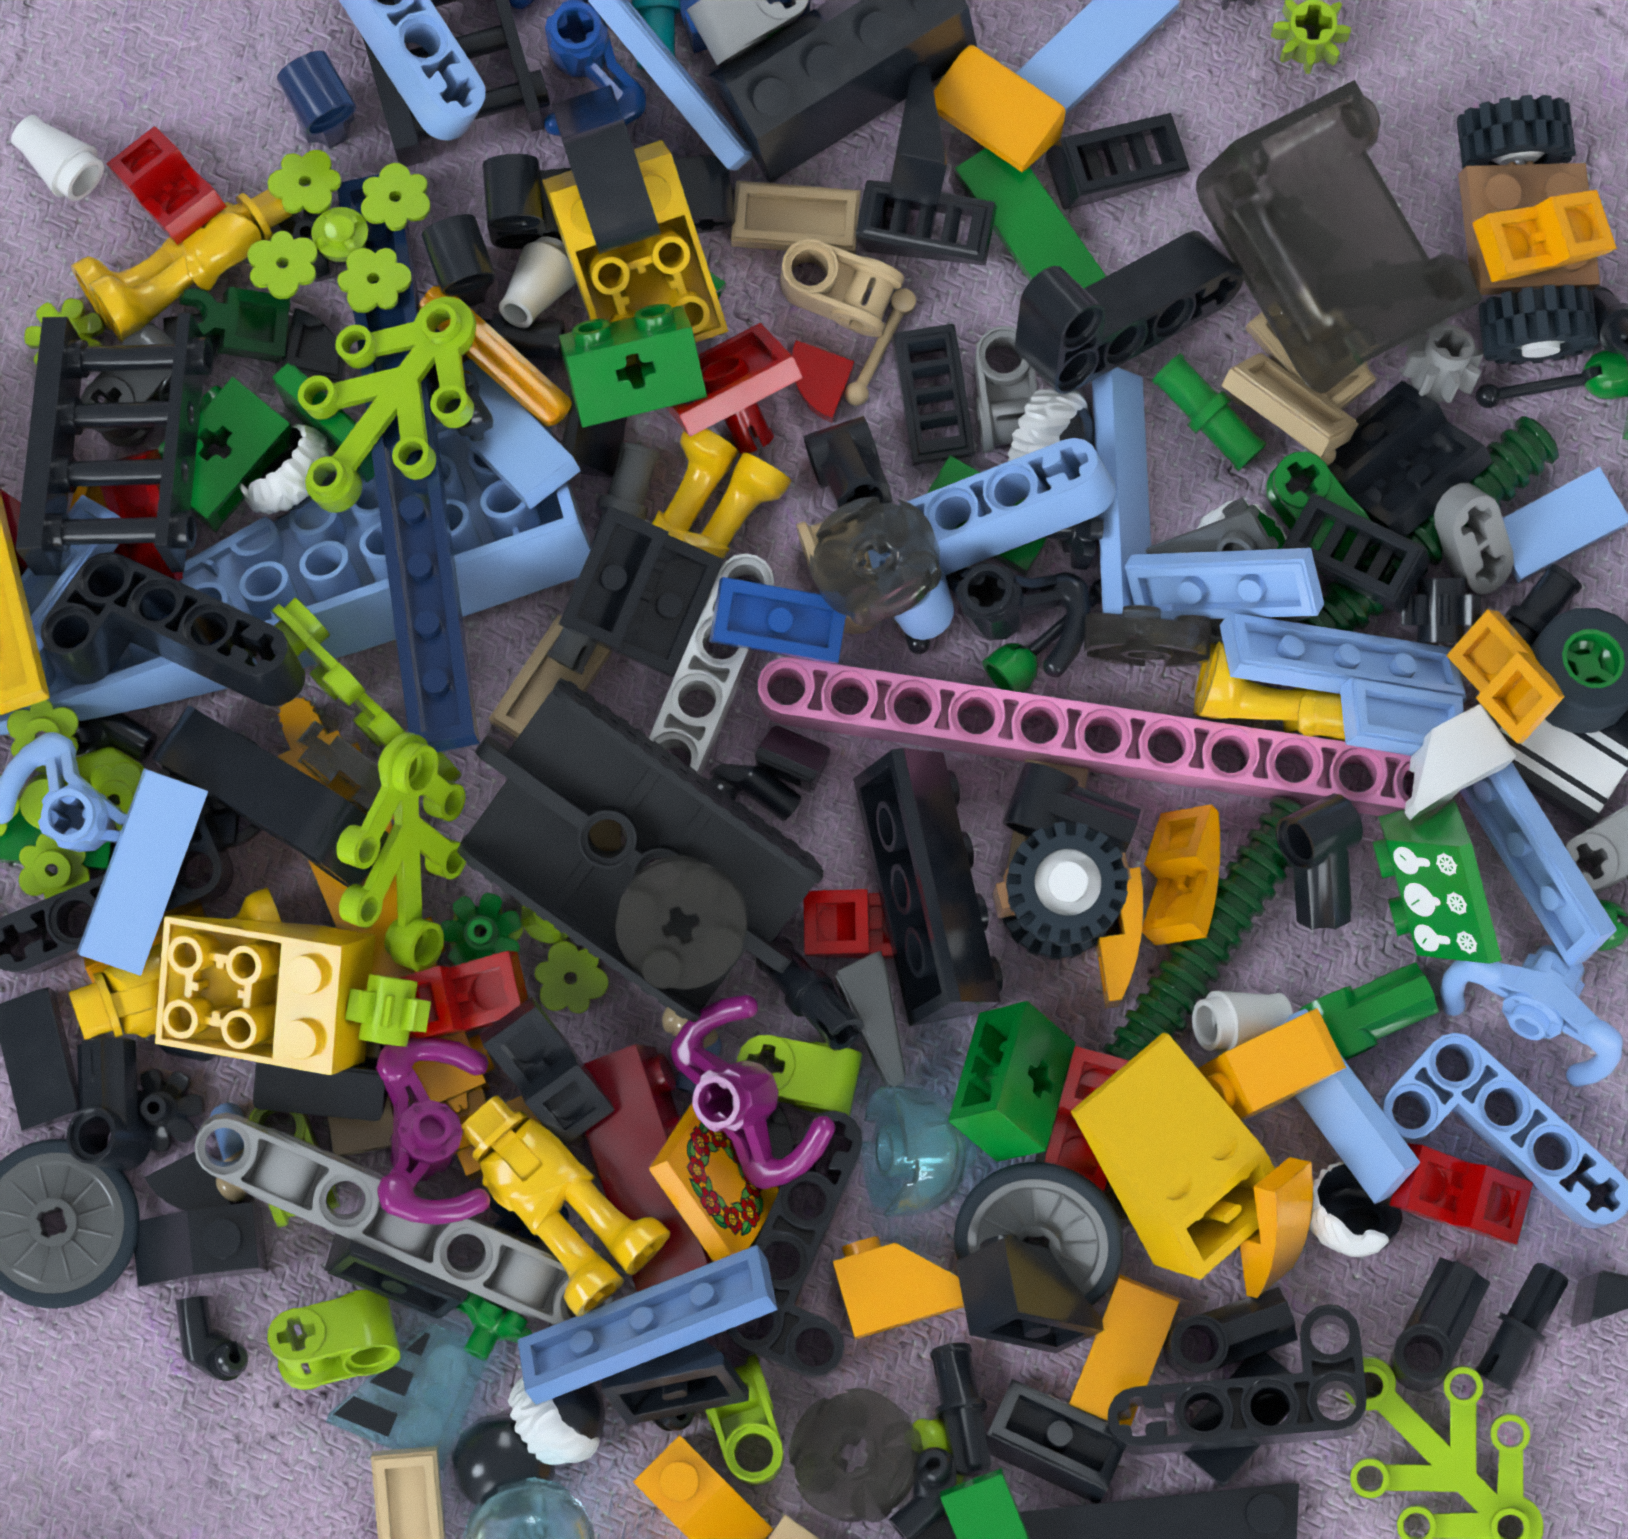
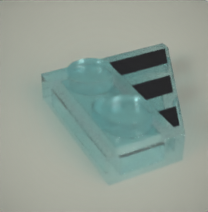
(418, 1398)

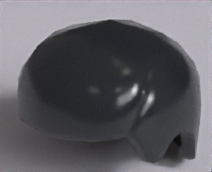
(491, 1456)

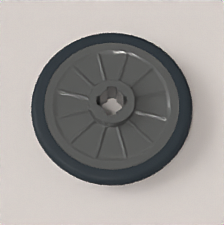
(1053, 1203)
(99, 1233)

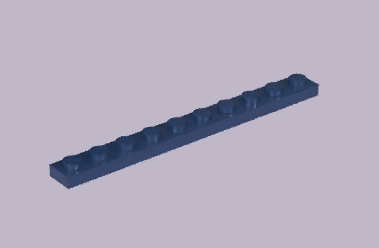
(418, 539)

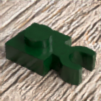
(247, 321)

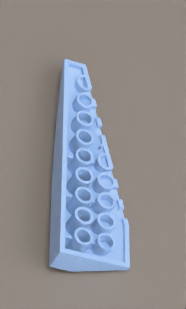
(342, 577)

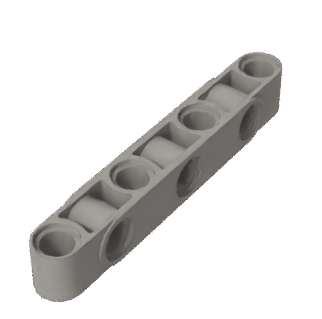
(300, 1174)

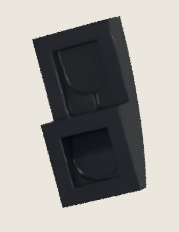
(546, 1071)

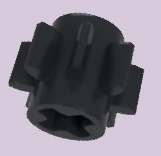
(1441, 610)

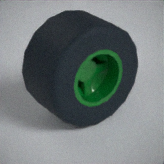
(1597, 650)

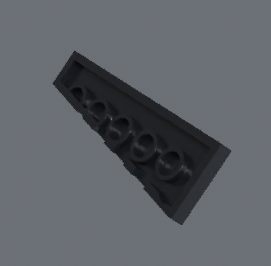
(1221, 1514)

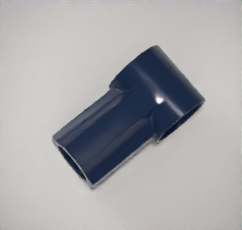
(318, 98)

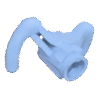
(70, 815)
(1541, 1004)

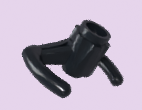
(997, 607)

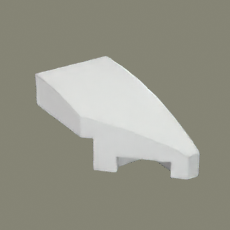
(1455, 758)

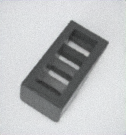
(868, 995)

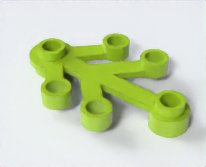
(393, 394)
(307, 634)
(406, 771)
(1451, 1466)

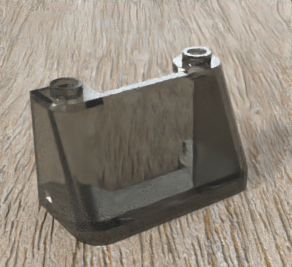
(1328, 241)

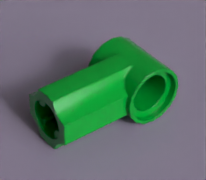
(1376, 1009)

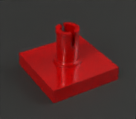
(735, 379)

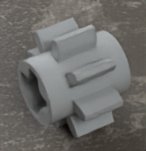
(1443, 363)

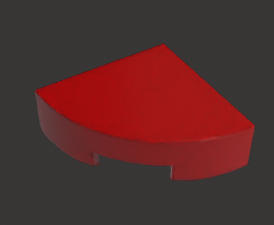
(823, 378)

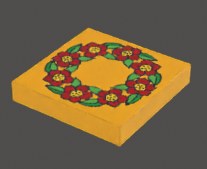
(709, 1187)

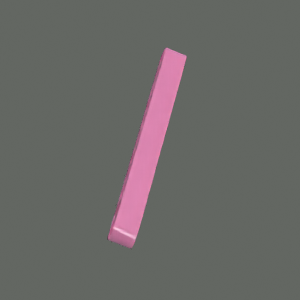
(1069, 746)

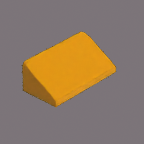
(999, 108)

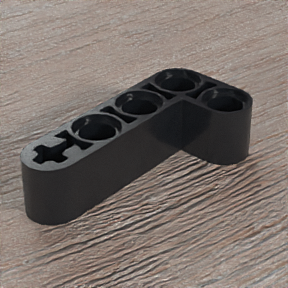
(605, 169)
(521, 211)
(1085, 332)
(183, 637)
(263, 791)
(53, 913)
(806, 1239)
(1237, 1396)

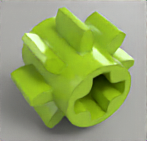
(1296, 43)
(388, 1010)

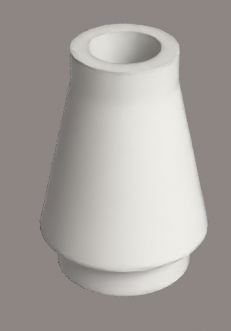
(60, 159)
(537, 281)
(1234, 1018)

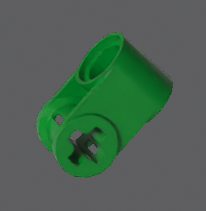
(1321, 483)

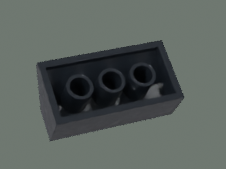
(836, 73)
(927, 886)

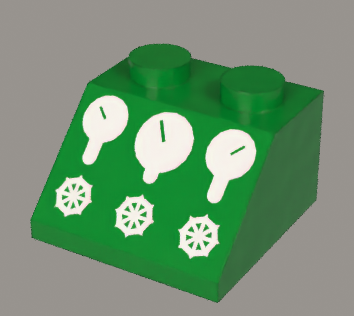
(1437, 885)

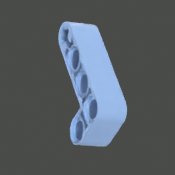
(438, 89)
(1062, 488)
(1513, 1141)

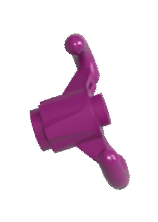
(742, 1098)
(424, 1133)

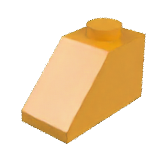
(1274, 1065)
(892, 1287)
(698, 1497)

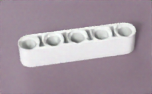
(708, 674)

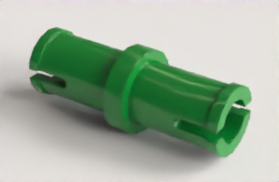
(1209, 412)

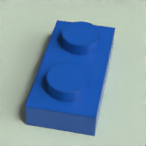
(776, 621)

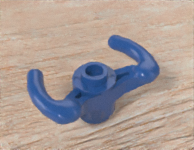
(580, 48)

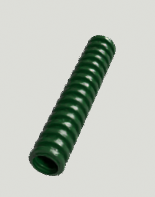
(1513, 459)
(1197, 960)

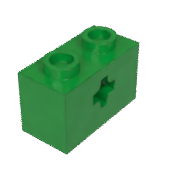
(664, 372)
(255, 439)
(1012, 1081)

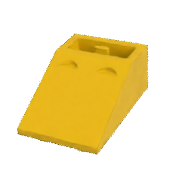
(647, 272)
(263, 991)
(1175, 1158)

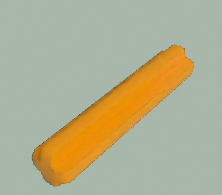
(511, 370)

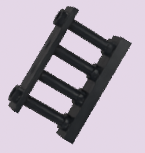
(527, 91)
(61, 415)

